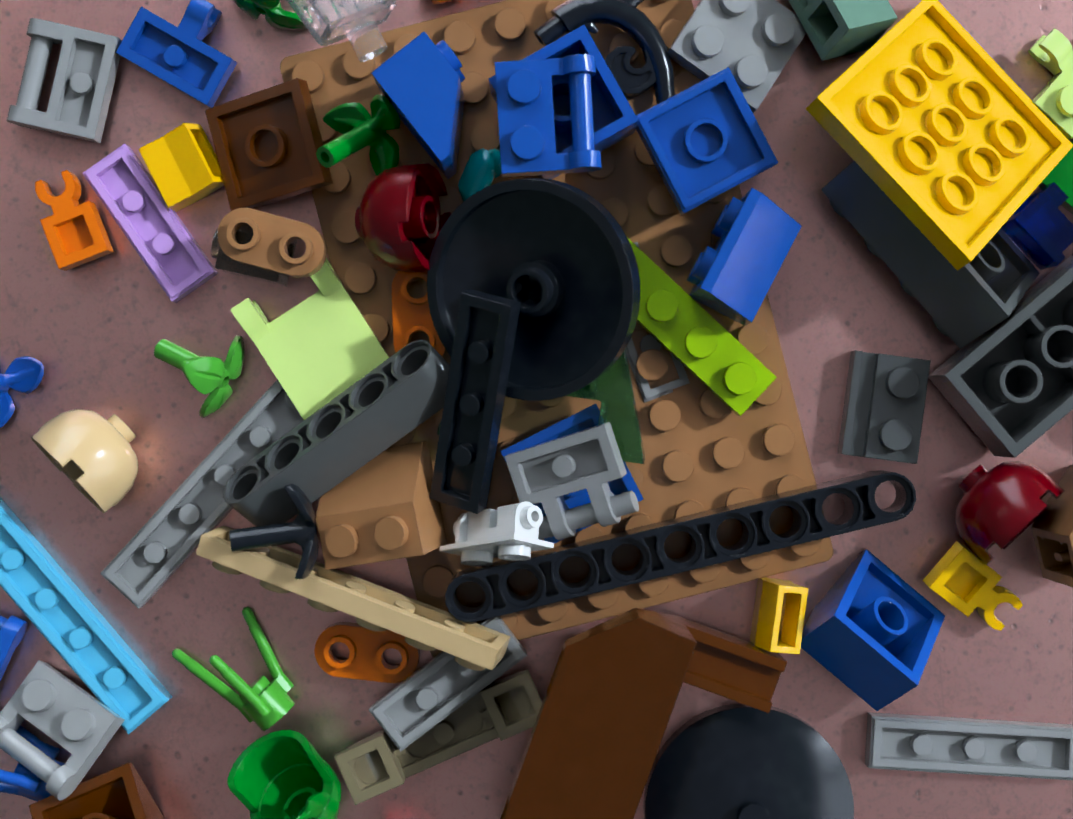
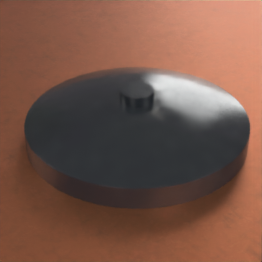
(557, 258)
(747, 767)

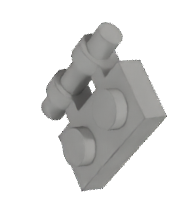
(570, 465)

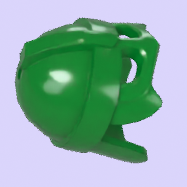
(285, 779)

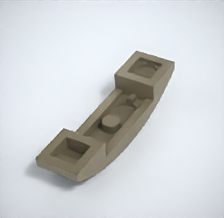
(493, 713)

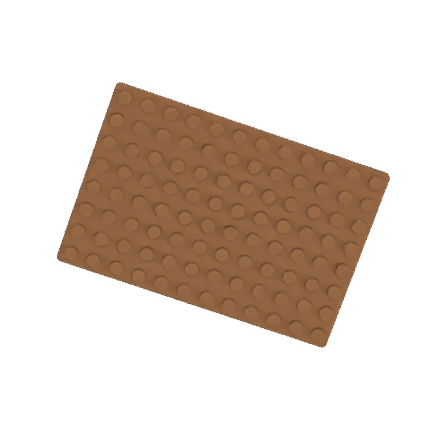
(692, 442)

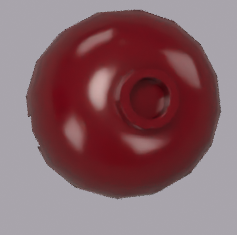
(402, 216)
(1001, 505)

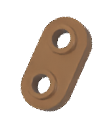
(271, 242)

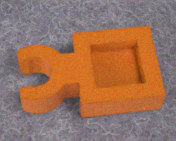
(74, 228)

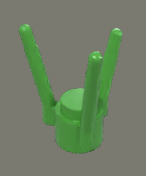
(260, 702)

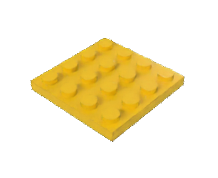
(941, 130)

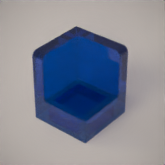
(1041, 227)

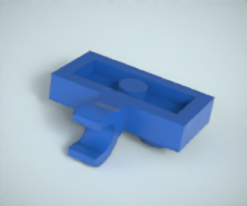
(178, 52)

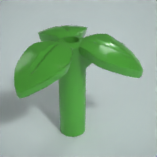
(206, 372)

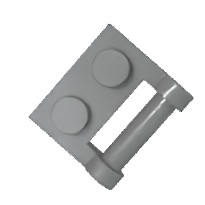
(80, 84)
(67, 717)

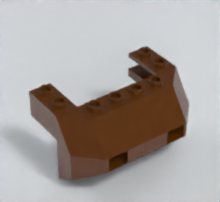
(614, 705)

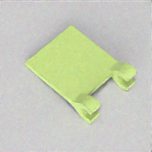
(315, 345)

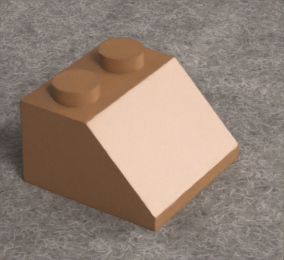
(382, 511)

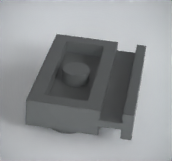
(884, 407)

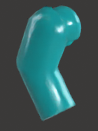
(479, 172)

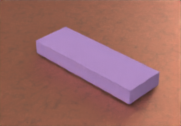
(149, 223)

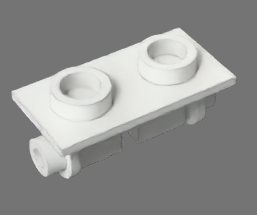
(501, 533)

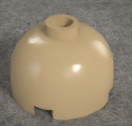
(91, 454)

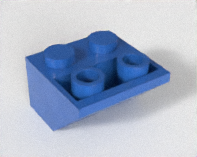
(745, 258)

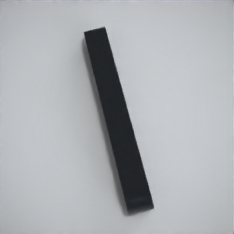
(705, 550)

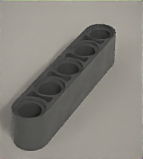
(342, 435)

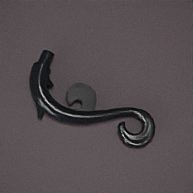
(623, 15)

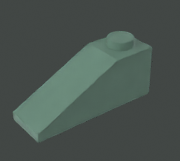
(843, 25)

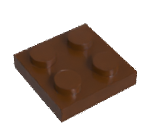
(268, 145)

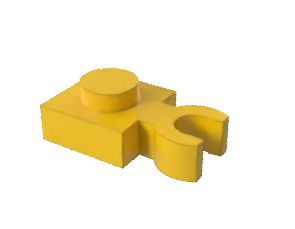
(970, 584)

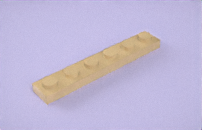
(371, 604)

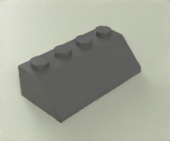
(959, 301)

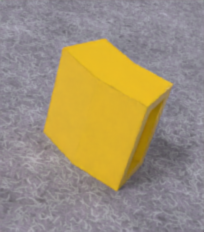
(183, 166)
(778, 615)

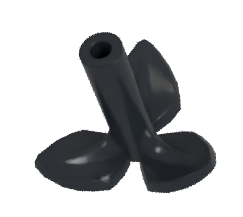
(300, 531)

